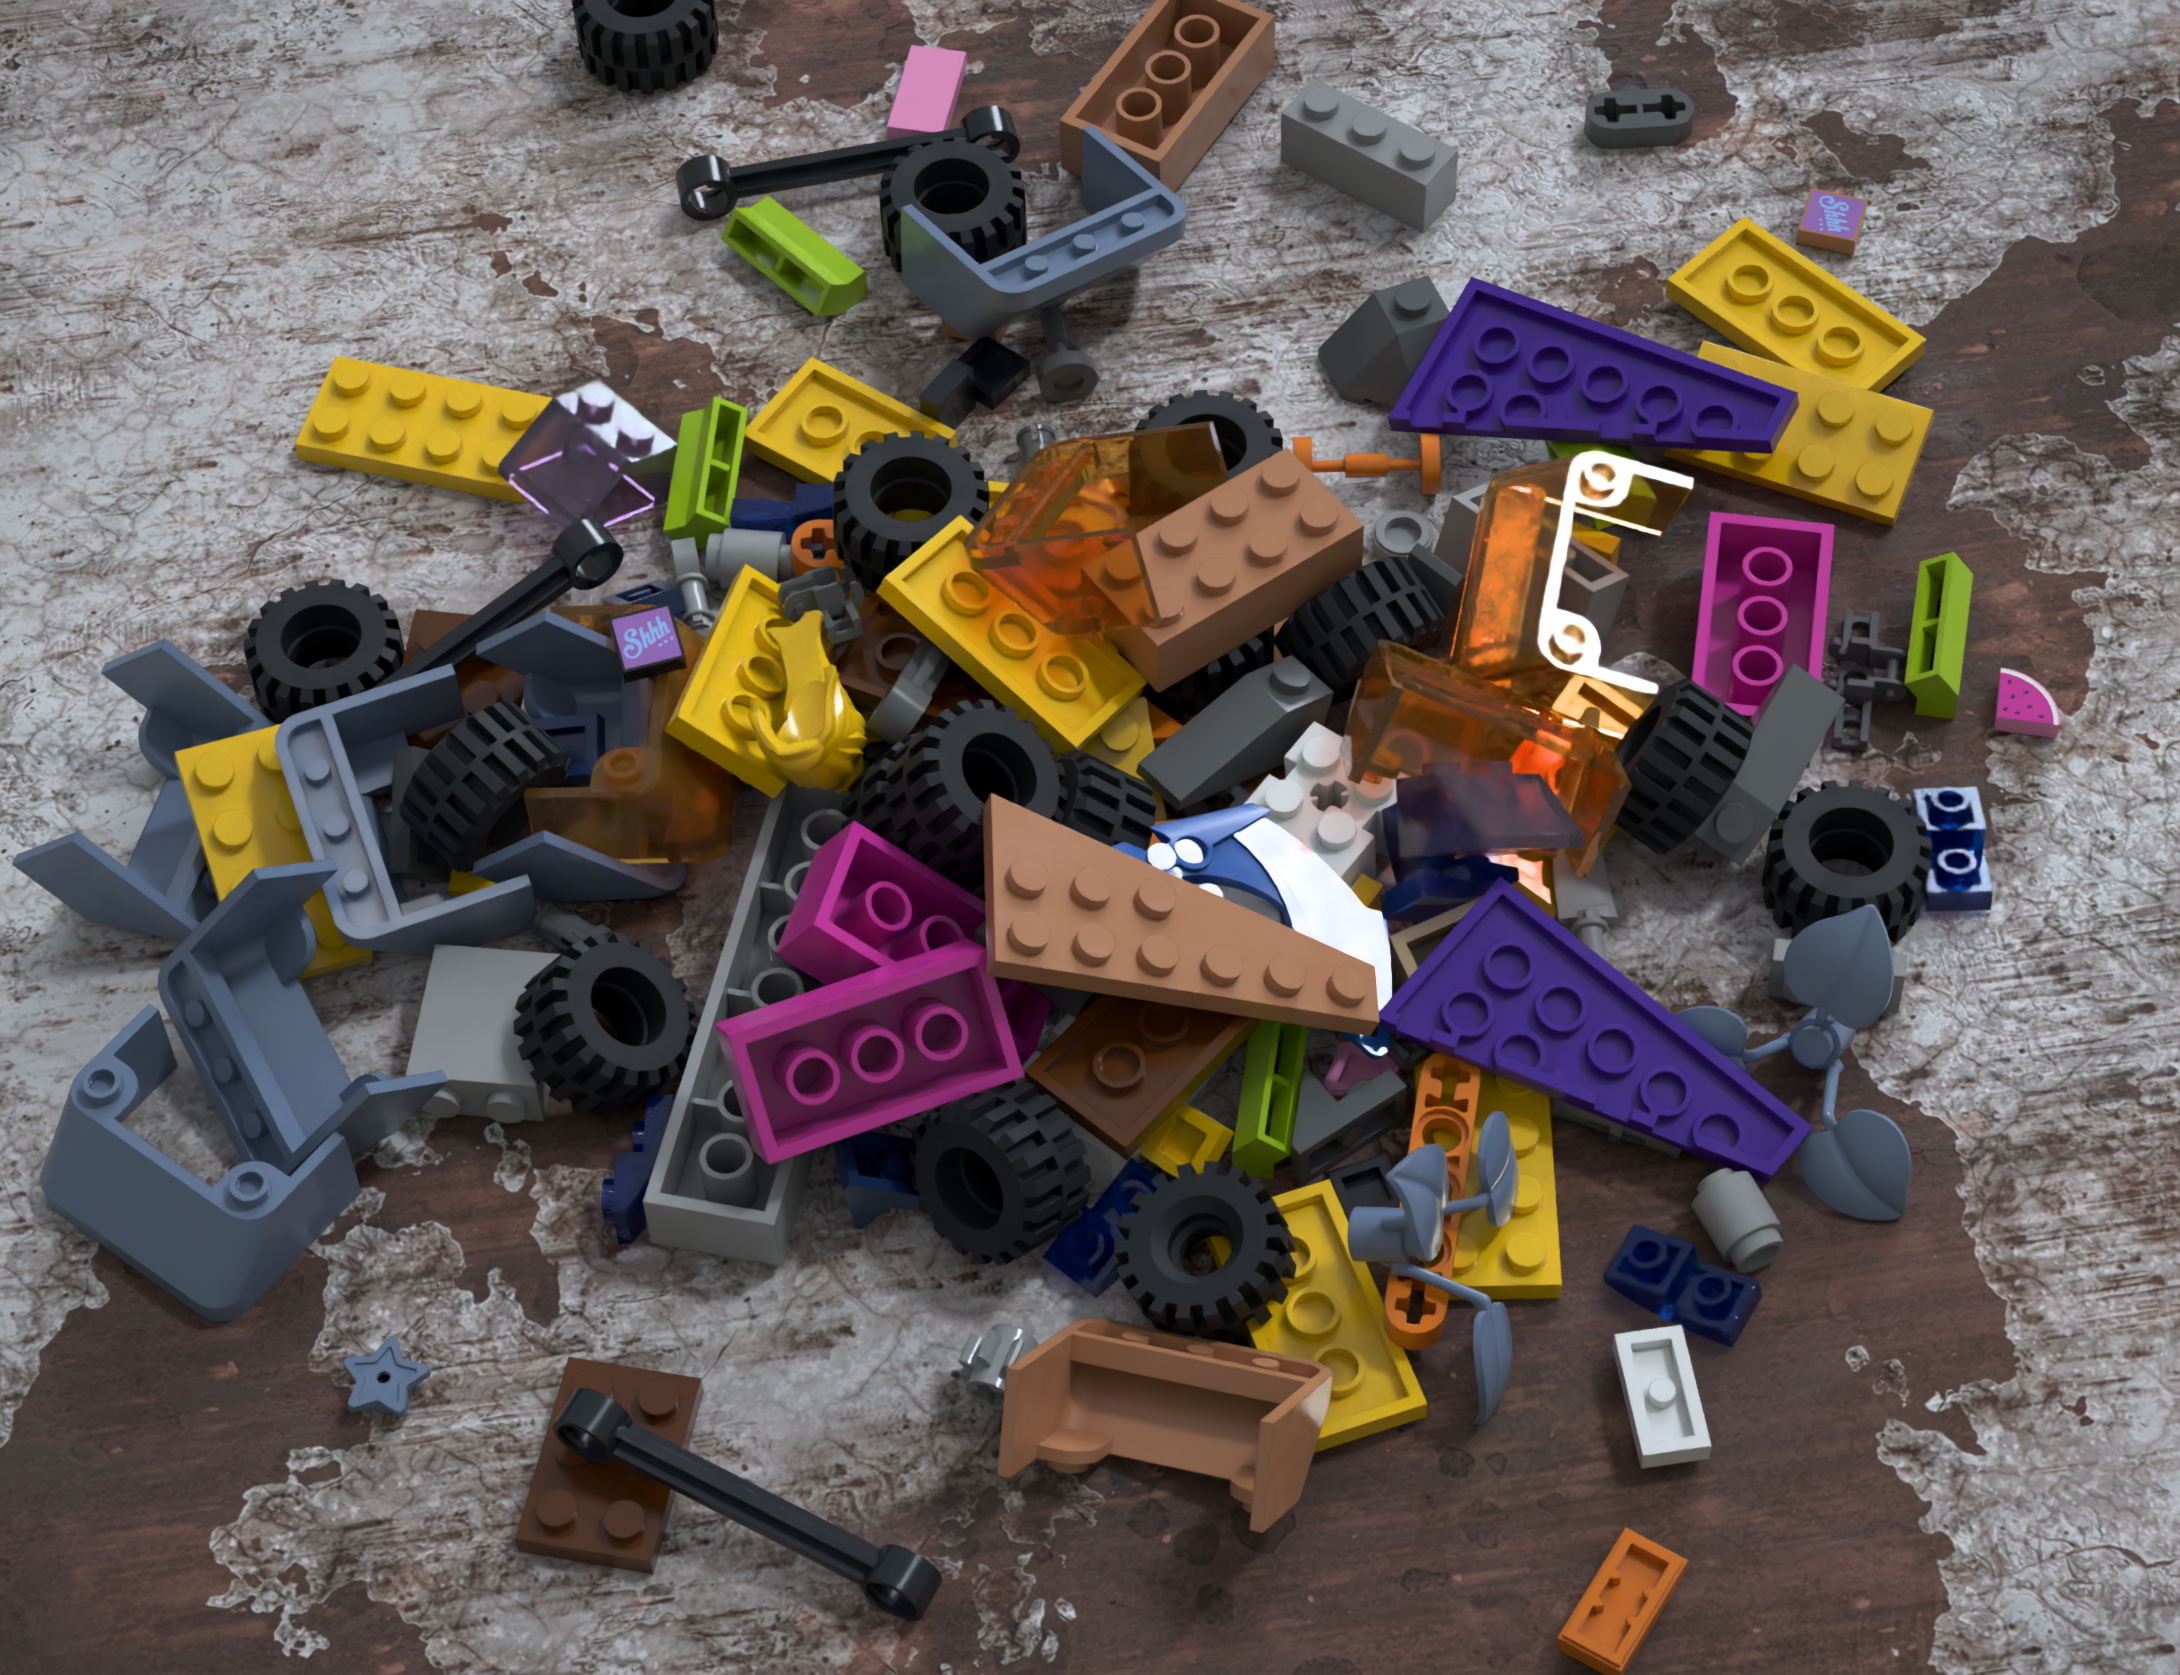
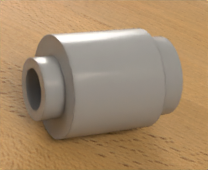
(757, 548)
(1738, 1219)

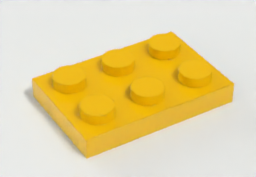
(827, 417)

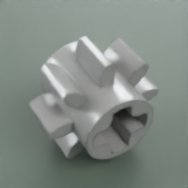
(988, 1359)

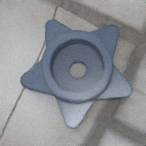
(388, 1396)

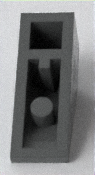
(1238, 733)
(1782, 743)

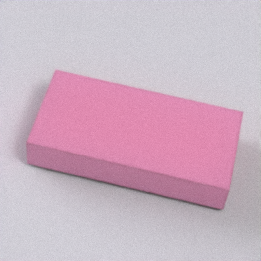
(927, 92)

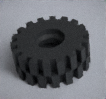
(1180, 1217)

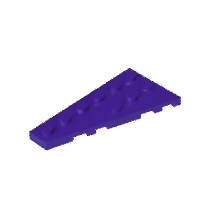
(1554, 375)
(1559, 1019)

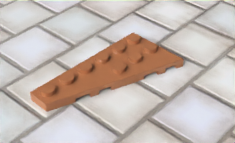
(1116, 926)

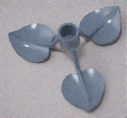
(1848, 977)
(1418, 1230)

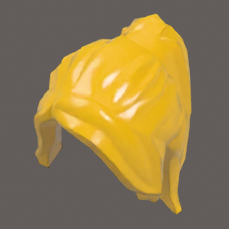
(822, 729)

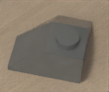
(1384, 342)

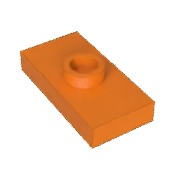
(1622, 1604)

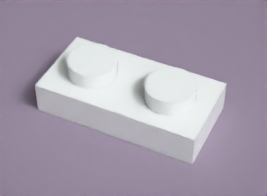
(1661, 1396)

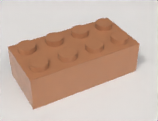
(1173, 85)
(1238, 566)

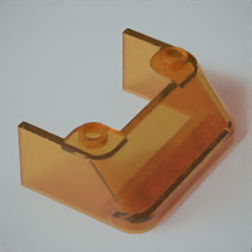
(1070, 519)
(1515, 573)
(1431, 712)
(645, 800)

